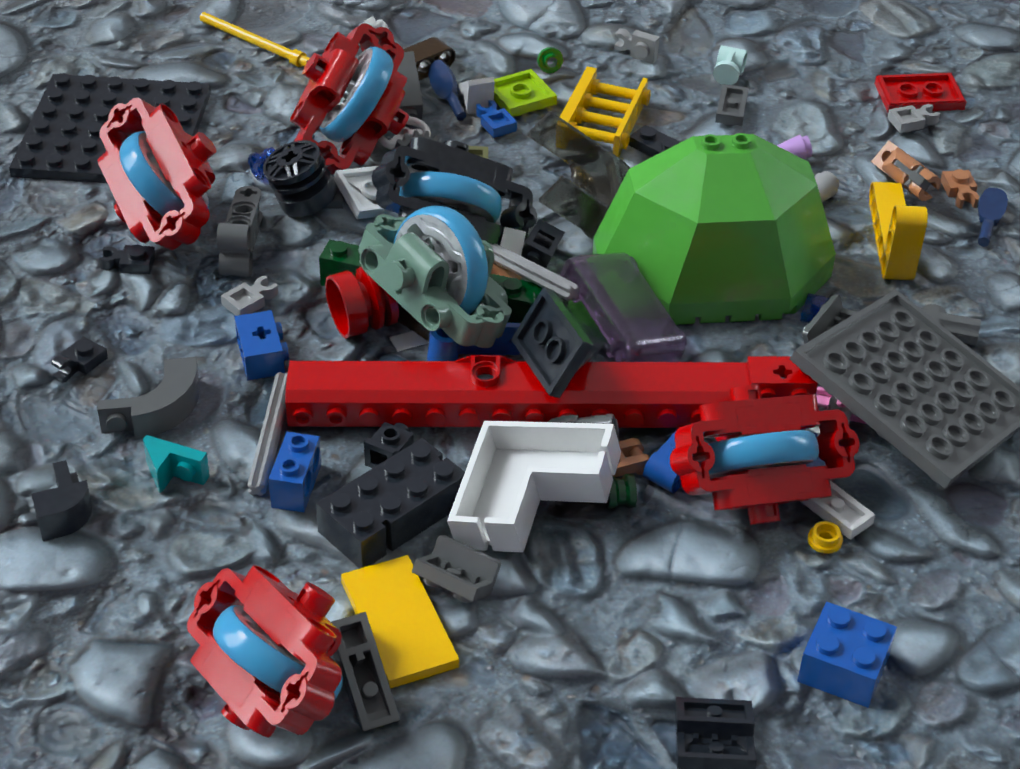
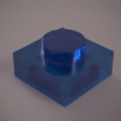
(812, 306)

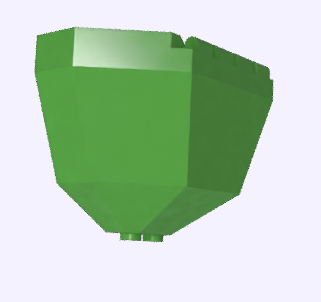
(722, 229)

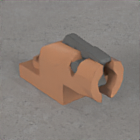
(906, 170)

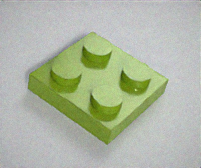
(523, 93)

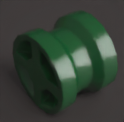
(622, 492)

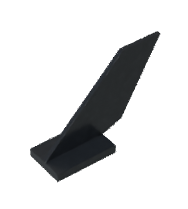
(557, 340)

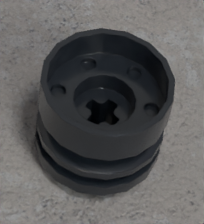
(300, 178)

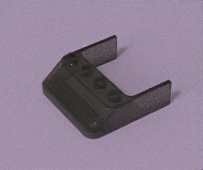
(593, 170)

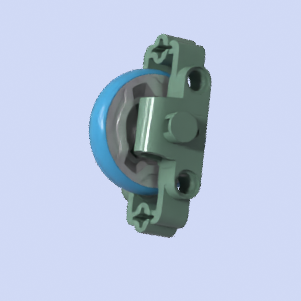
(438, 273)

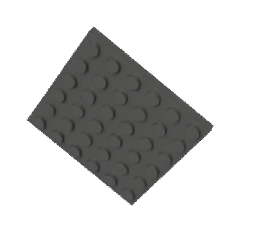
(915, 386)

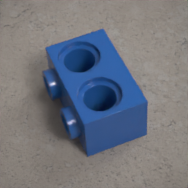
(295, 471)

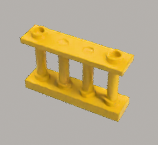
(583, 99)

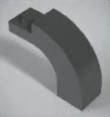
(158, 409)

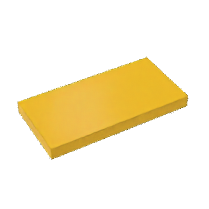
(401, 620)

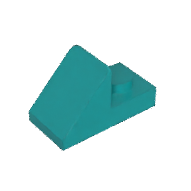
(171, 459)

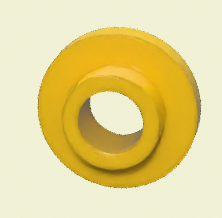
(825, 537)

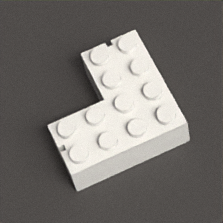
(527, 463)

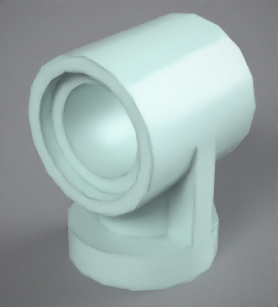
(729, 65)

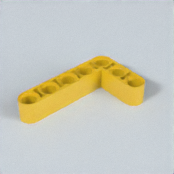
(897, 230)

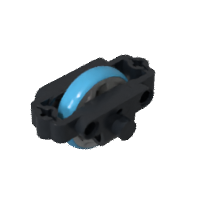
(456, 180)

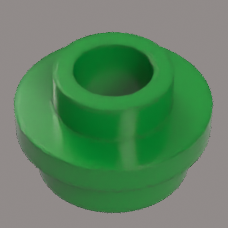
(545, 55)

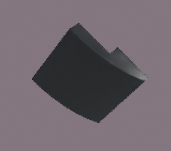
(714, 734)

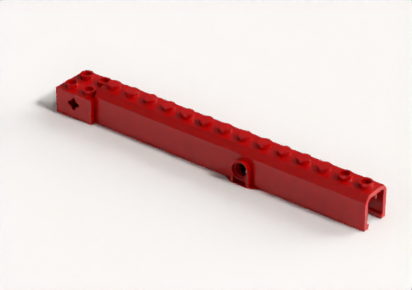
(455, 396)

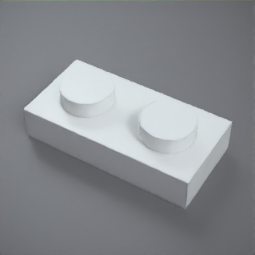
(843, 511)

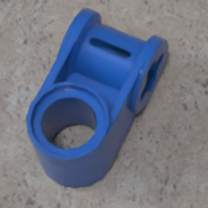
(659, 469)

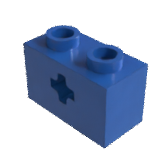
(260, 344)

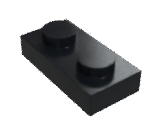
(651, 141)

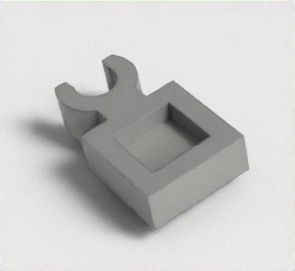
(642, 44)
(910, 119)
(248, 299)

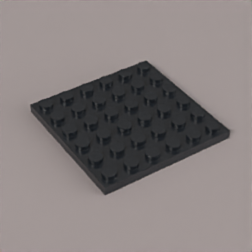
(66, 126)

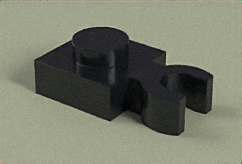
(131, 260)

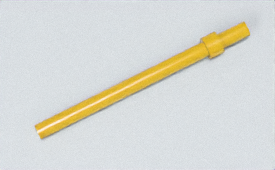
(294, 56)

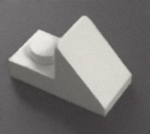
(477, 92)

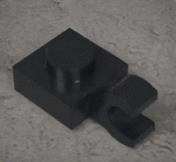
(80, 356)

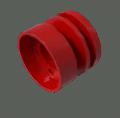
(359, 302)

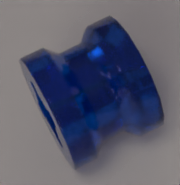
(256, 162)

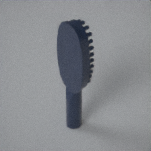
(445, 87)
(991, 210)

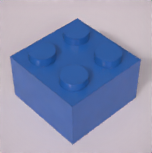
(846, 654)

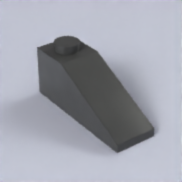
(364, 673)

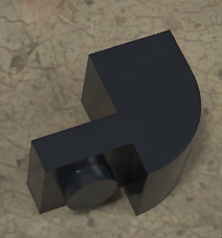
(62, 508)

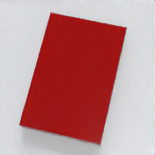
(919, 90)

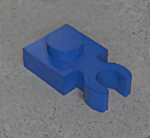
(496, 121)

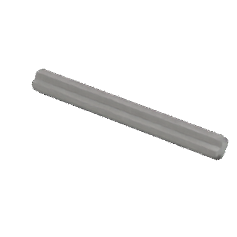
(535, 273)
(269, 437)

